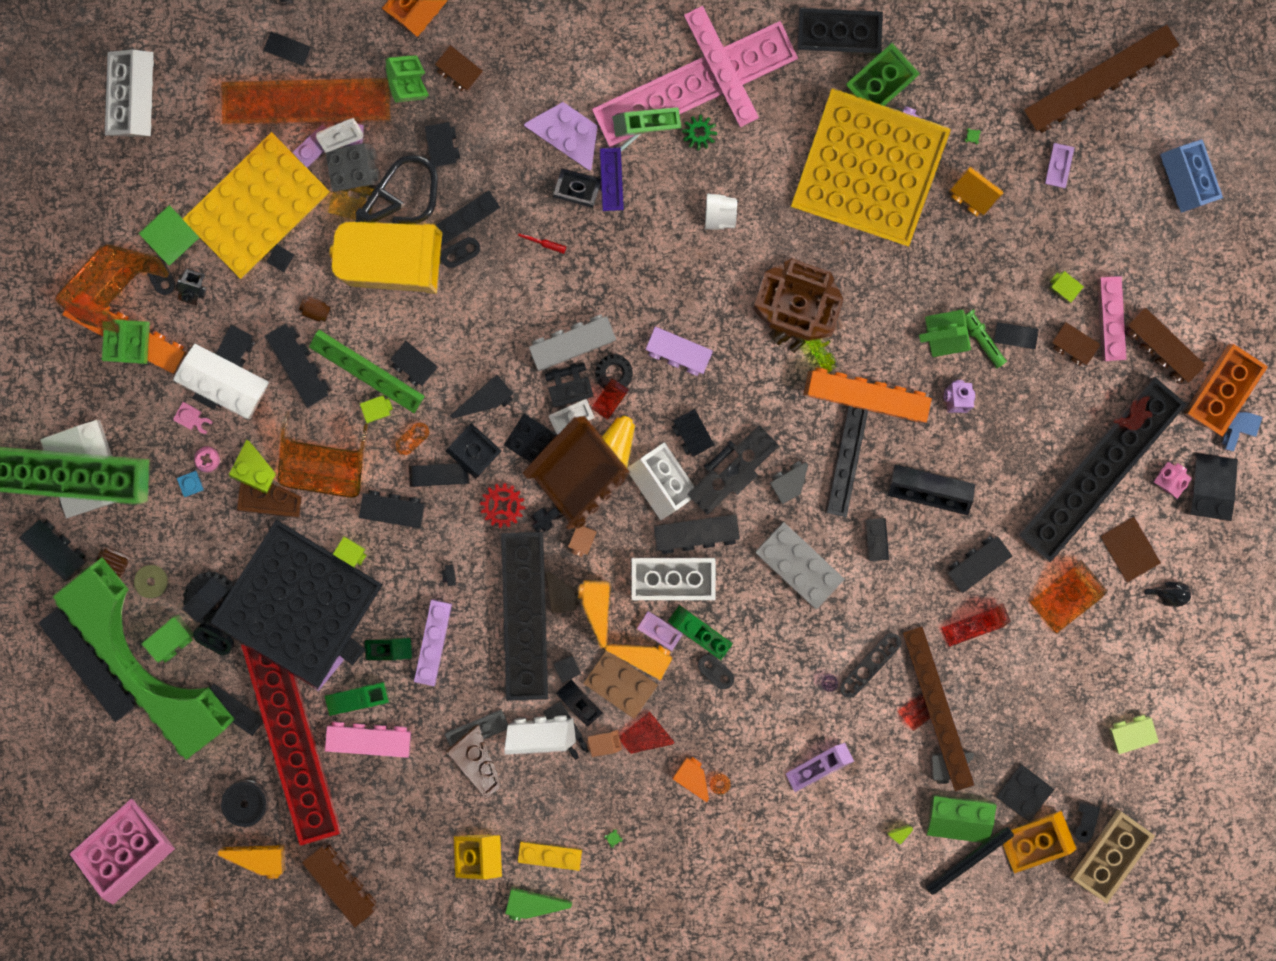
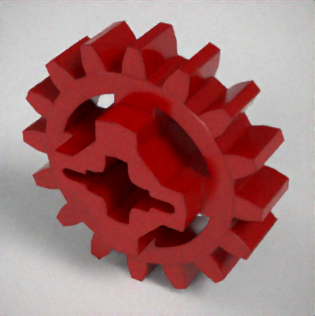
(496, 497)

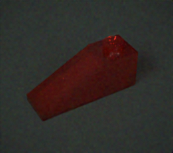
(976, 625)

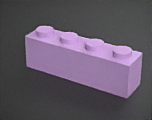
(433, 642)

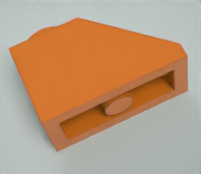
(692, 777)

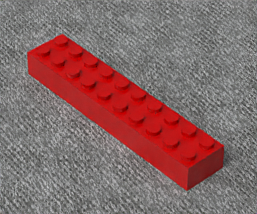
(293, 749)

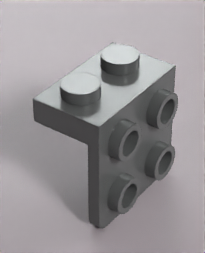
(352, 167)

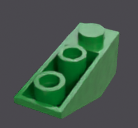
(700, 632)
(357, 698)

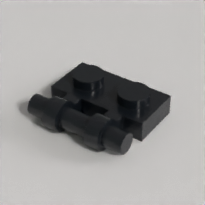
(569, 391)

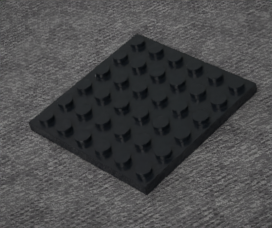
(296, 604)

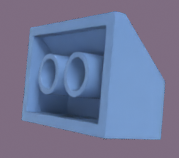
(1191, 175)

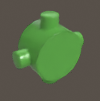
(972, 136)
(613, 838)

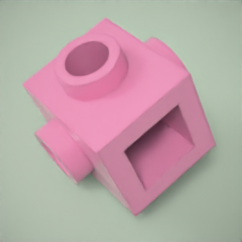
(1173, 479)

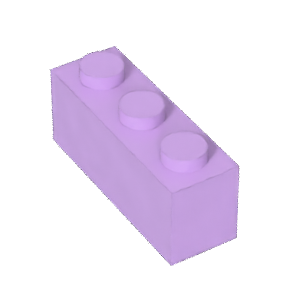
(678, 351)

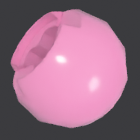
(199, 463)

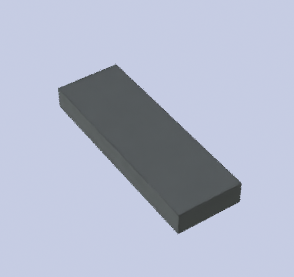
(489, 726)

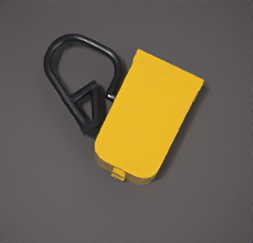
(390, 254)

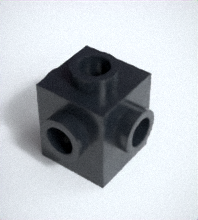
(191, 287)

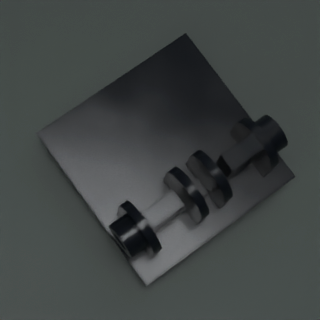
(529, 438)

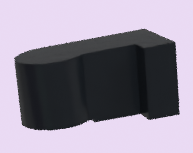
(1087, 821)

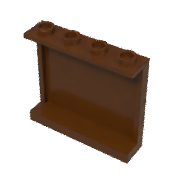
(578, 471)

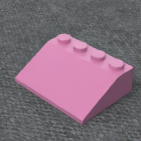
(121, 852)

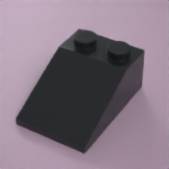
(1213, 487)

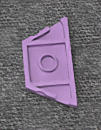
(567, 132)

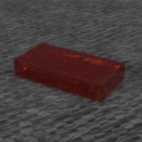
(609, 399)

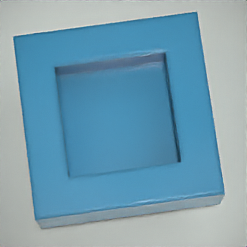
(190, 484)

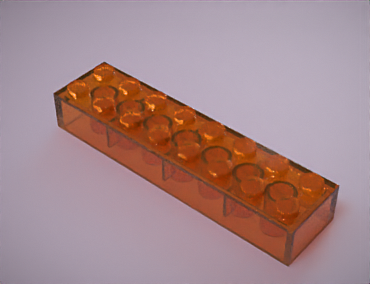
(305, 101)

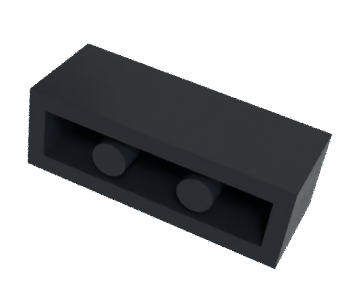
(392, 509)
(978, 563)

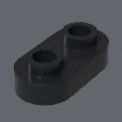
(460, 252)
(158, 280)
(214, 639)
(716, 671)

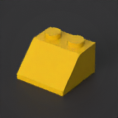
(477, 856)

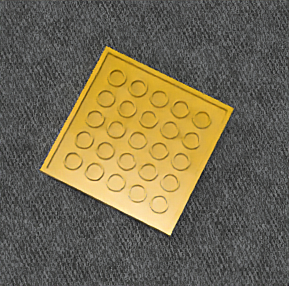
(870, 167)

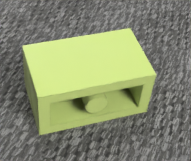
(1133, 734)

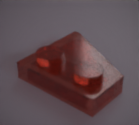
(645, 735)

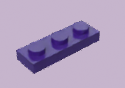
(611, 179)

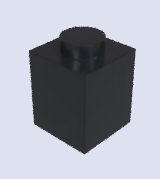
(567, 668)

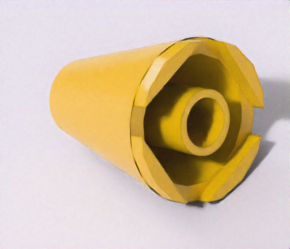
(620, 437)

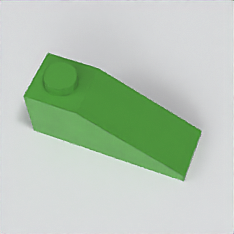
(646, 121)
(530, 904)

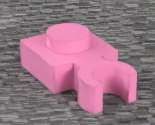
(189, 416)

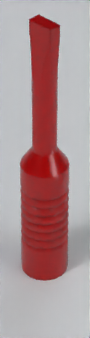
(546, 244)

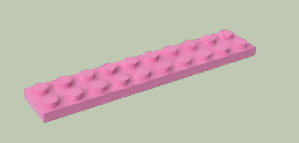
(695, 82)

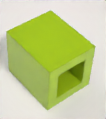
(1065, 286)
(376, 409)
(350, 552)

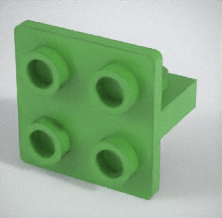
(946, 333)

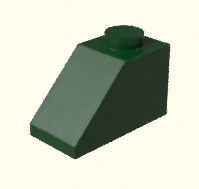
(388, 649)

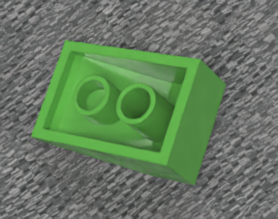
(883, 77)

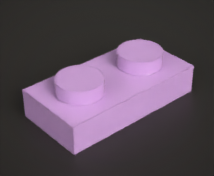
(310, 149)
(1059, 165)
(660, 630)

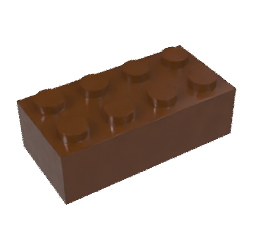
(1163, 346)
(340, 885)

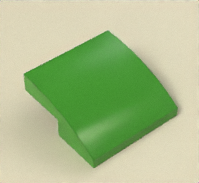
(405, 78)
(169, 235)
(128, 344)

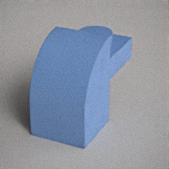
(1243, 423)

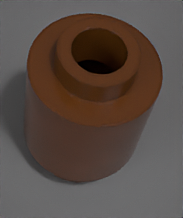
(314, 309)

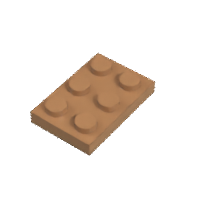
(620, 684)

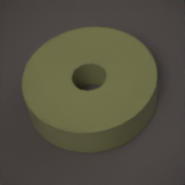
(141, 581)

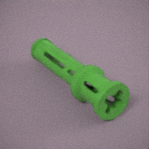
(978, 331)

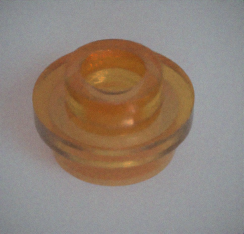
(720, 777)

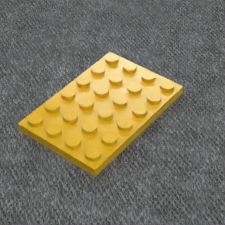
(256, 205)

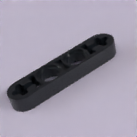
(868, 663)

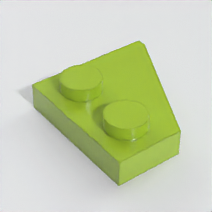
(252, 469)

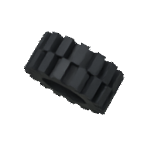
(618, 360)

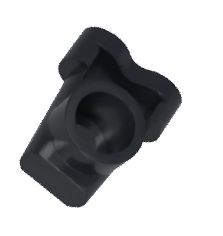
(544, 520)

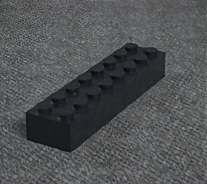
(524, 616)

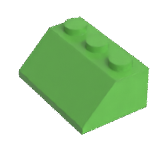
(961, 818)

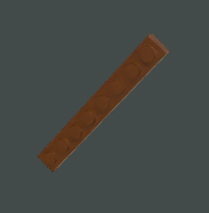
(938, 709)

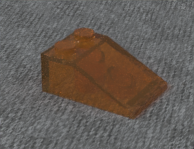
(1069, 596)

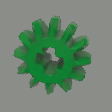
(697, 125)

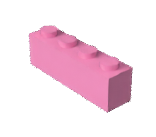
(1111, 319)
(368, 740)

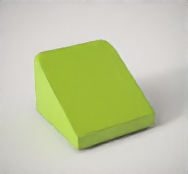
(900, 834)

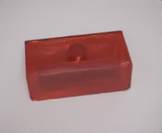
(915, 712)

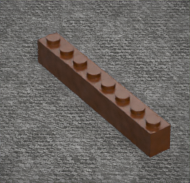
(1102, 77)

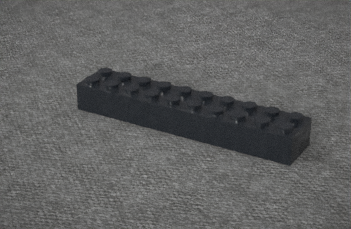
(1099, 473)

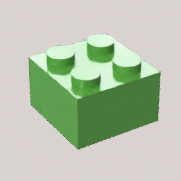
(168, 638)

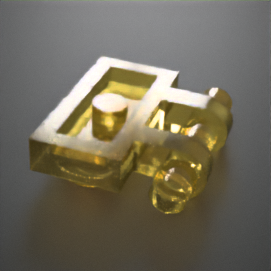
(347, 206)

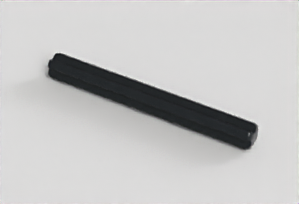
(969, 861)

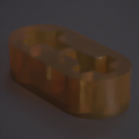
(416, 442)

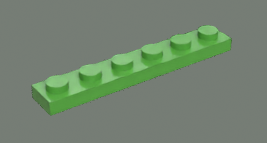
(366, 371)

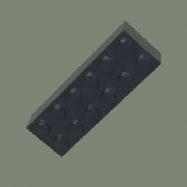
(88, 665)

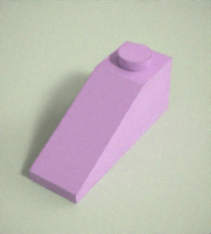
(819, 767)

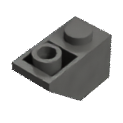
(791, 483)

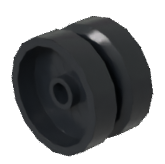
(257, 803)

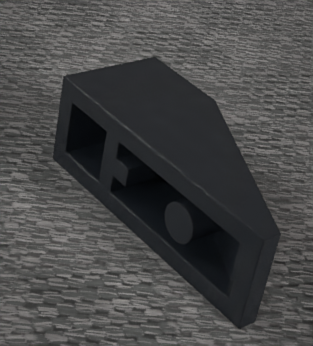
(488, 397)

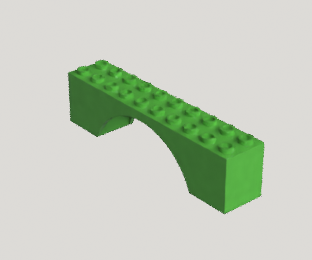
(184, 715)

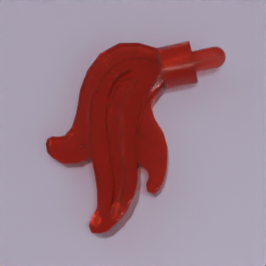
(1137, 415)

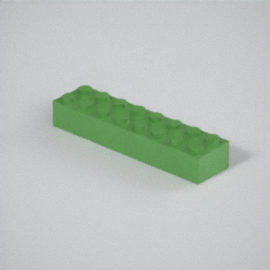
(74, 475)

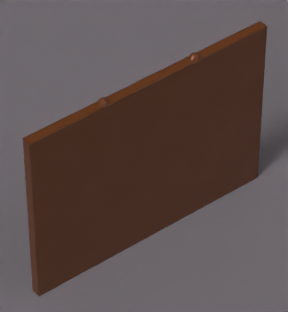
(1130, 549)

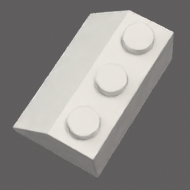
(661, 481)
(540, 735)

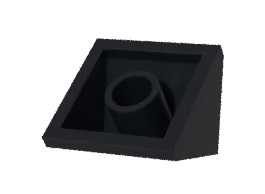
(577, 189)

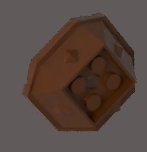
(800, 286)

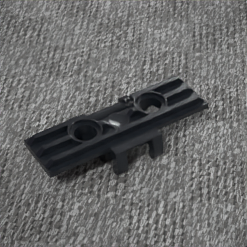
(737, 474)

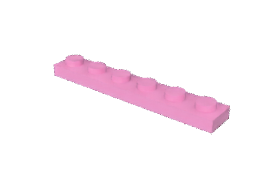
(721, 66)

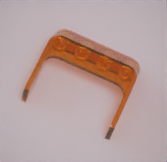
(102, 280)
(320, 467)

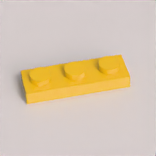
(549, 856)

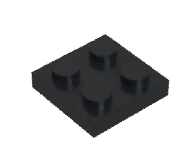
(473, 450)
(1025, 792)

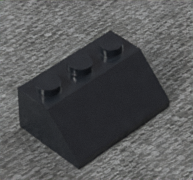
(54, 549)

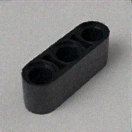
(437, 475)

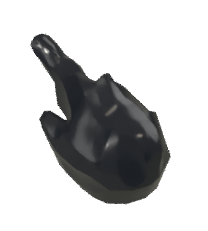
(1175, 594)

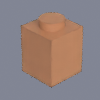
(582, 541)
(604, 743)

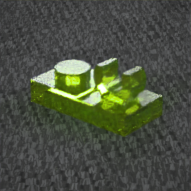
(825, 359)

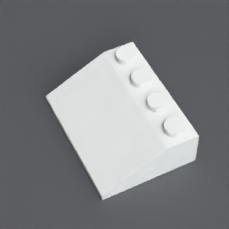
(82, 439)

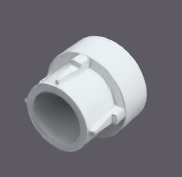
(720, 212)

